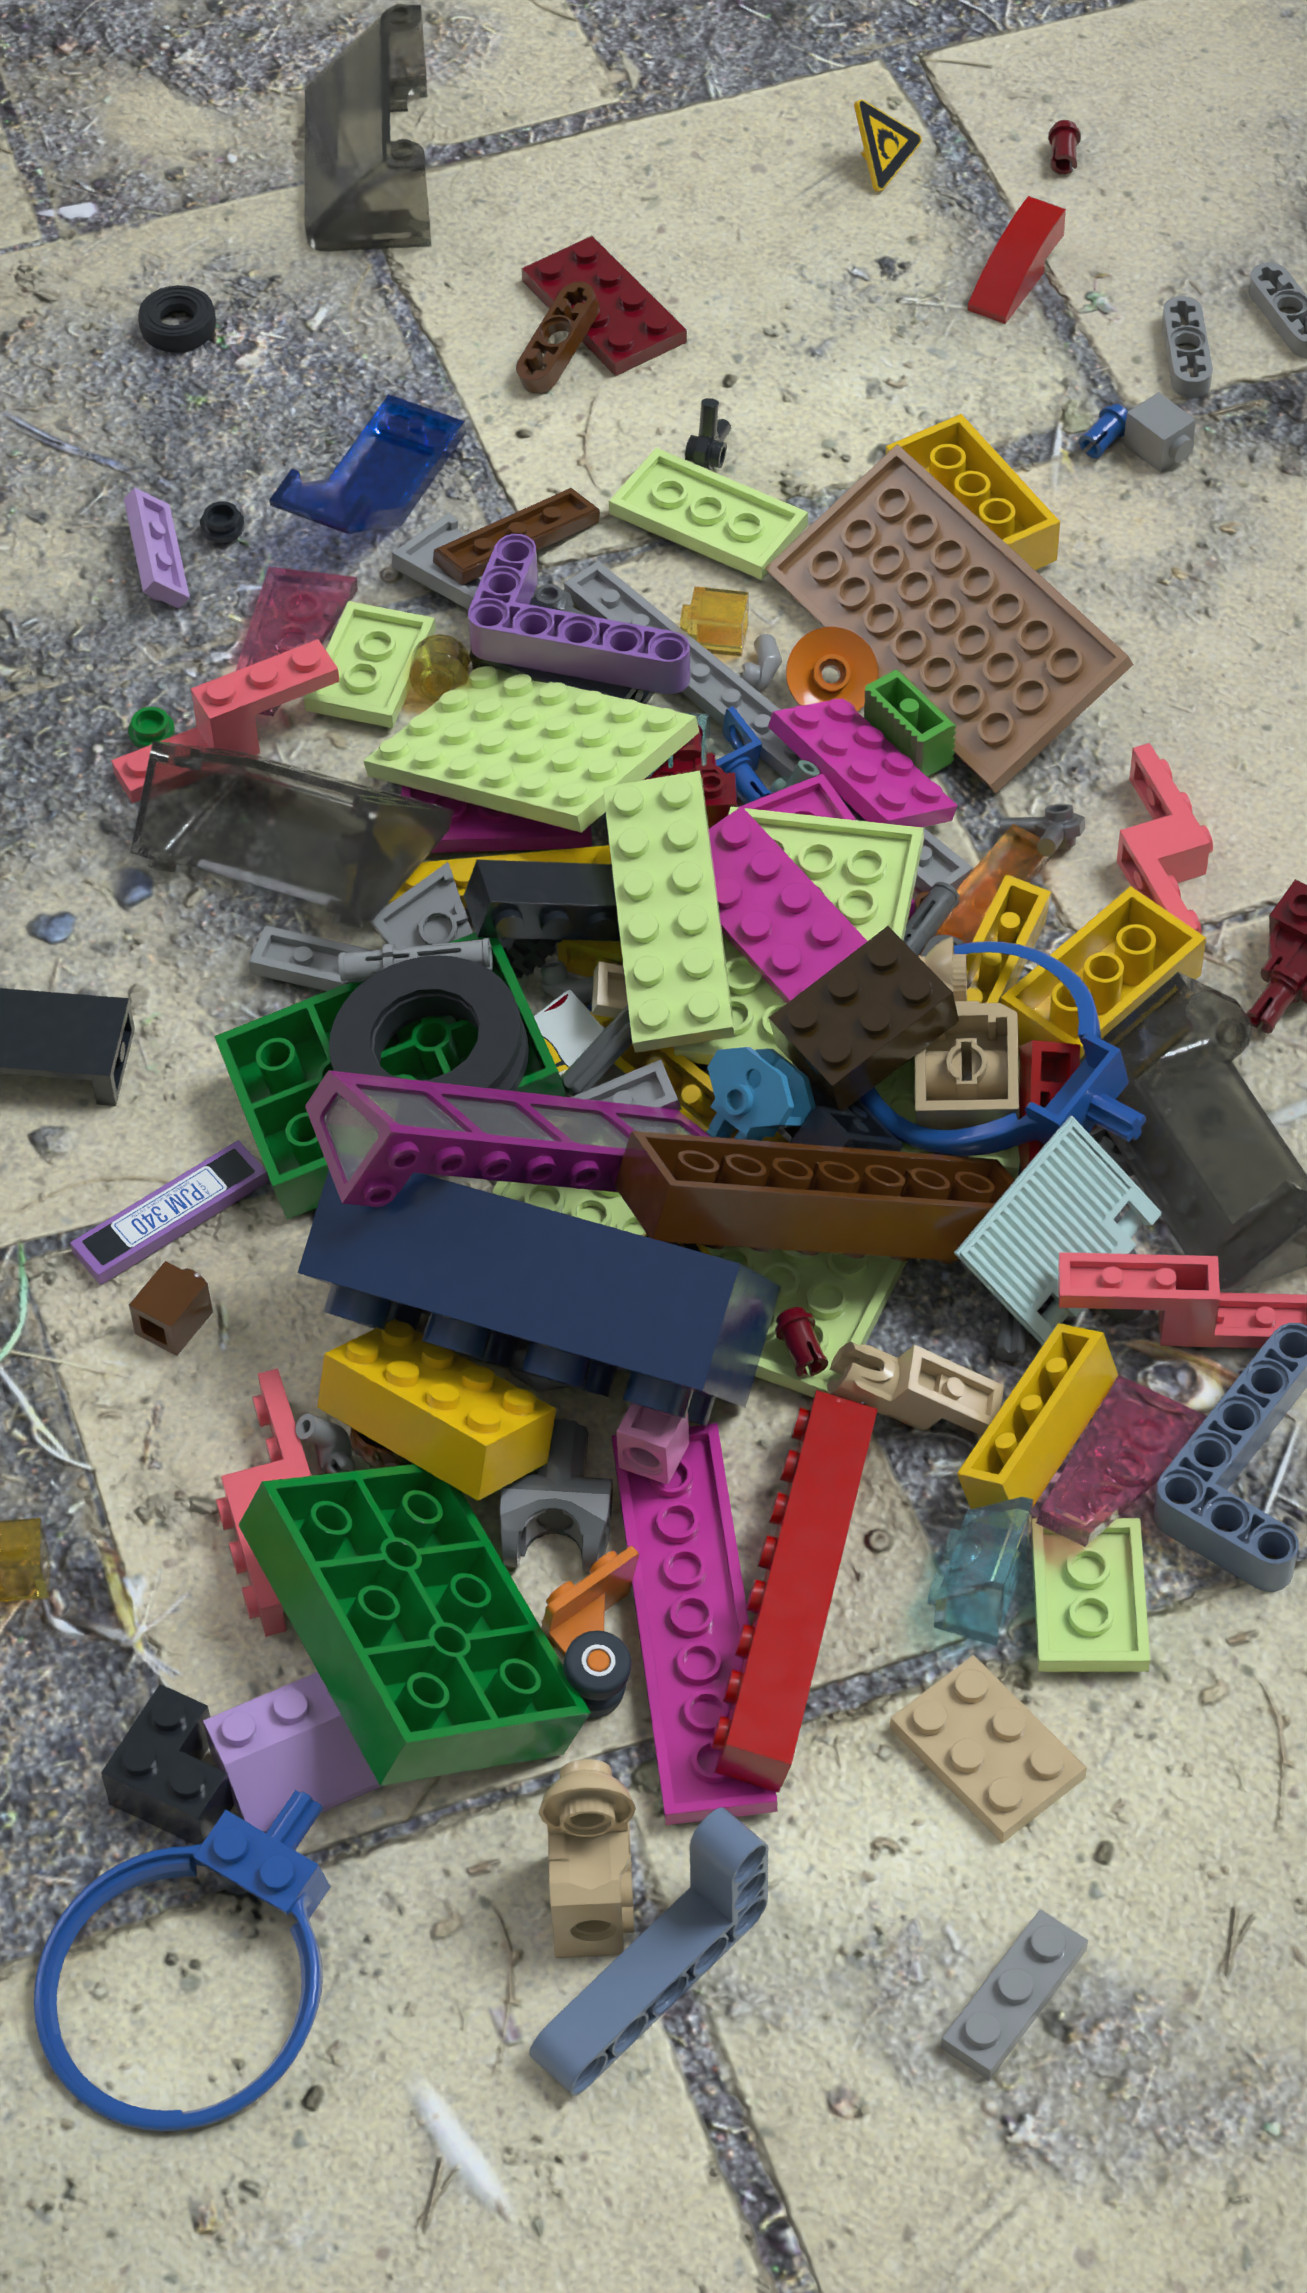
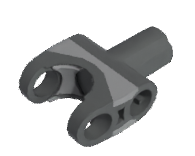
(558, 1501)

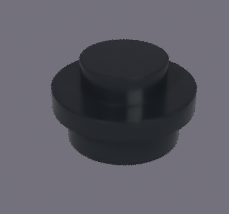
(222, 522)

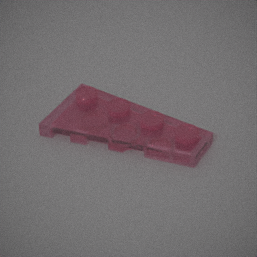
(294, 611)
(1117, 1459)

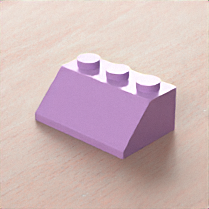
(287, 1745)

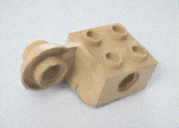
(973, 1066)
(589, 1860)

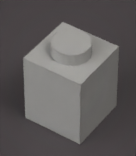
(1159, 432)

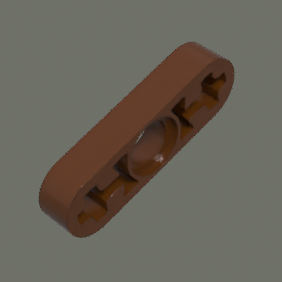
(558, 355)

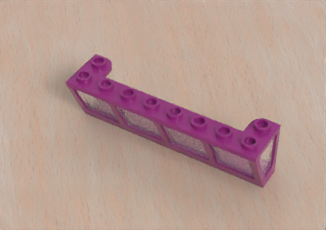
(390, 1127)

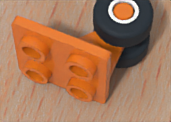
(573, 1621)

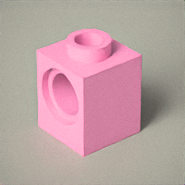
(651, 1442)

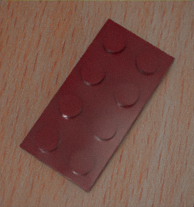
(630, 320)

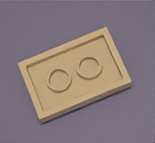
(988, 1748)

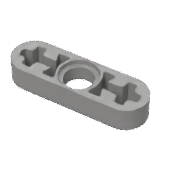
(1288, 294)
(1181, 359)

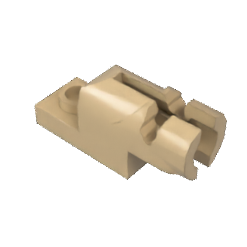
(916, 1387)

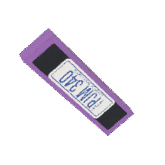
(169, 1212)

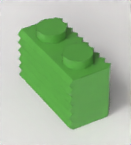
(910, 722)

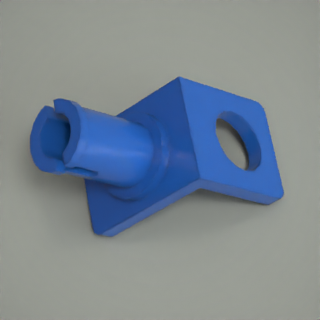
(744, 758)

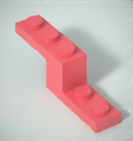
(228, 706)
(1168, 847)
(1183, 1292)
(286, 1461)

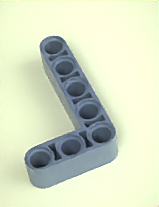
(1230, 1450)
(670, 1956)

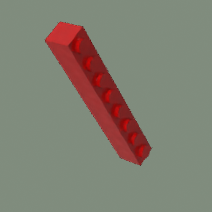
(796, 1592)

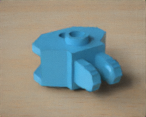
(757, 1093)

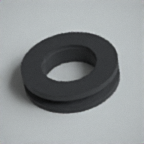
(434, 988)

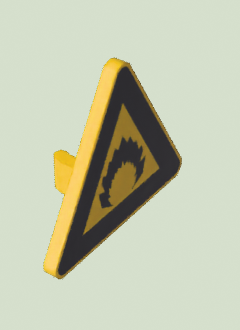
(885, 143)

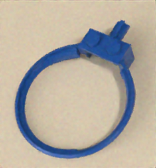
(1086, 1095)
(252, 1860)

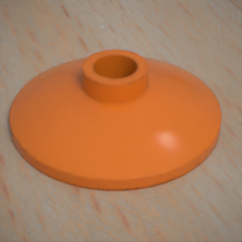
(833, 649)

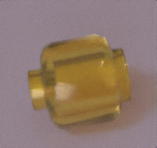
(438, 666)

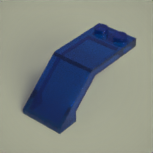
(380, 473)

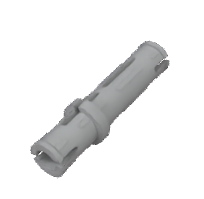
(359, 966)

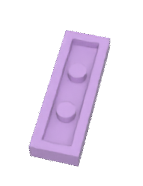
(156, 548)

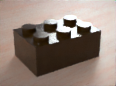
(864, 1019)

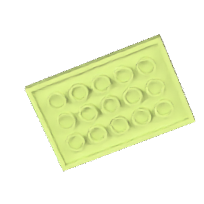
(530, 747)
(859, 867)

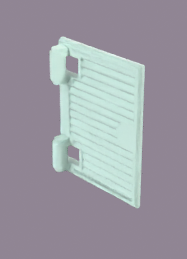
(1053, 1207)

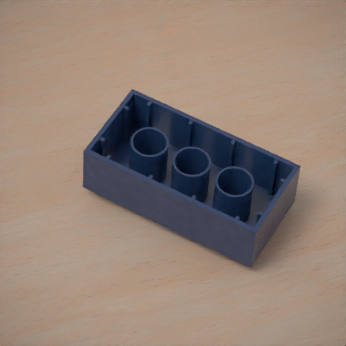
(563, 1284)

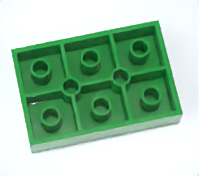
(286, 1056)
(412, 1622)

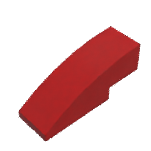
(1018, 259)

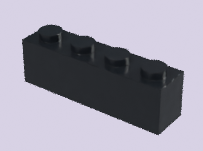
(543, 900)

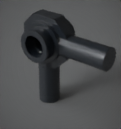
(709, 446)

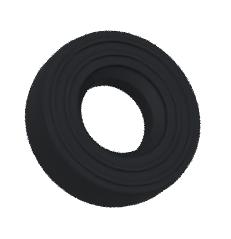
(173, 300)

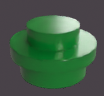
(150, 725)

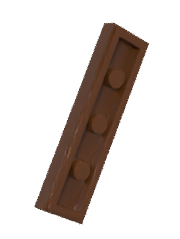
(542, 522)

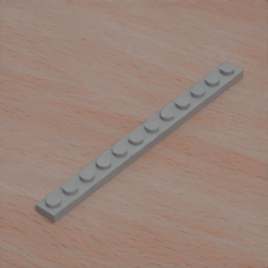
(718, 687)

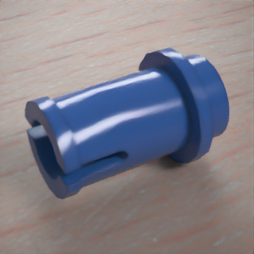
(1105, 430)

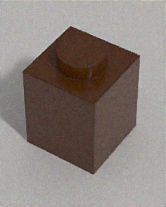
(171, 1307)

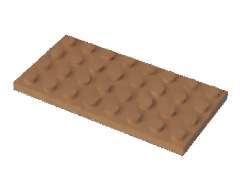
(951, 614)

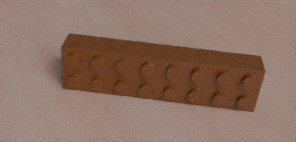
(806, 1196)

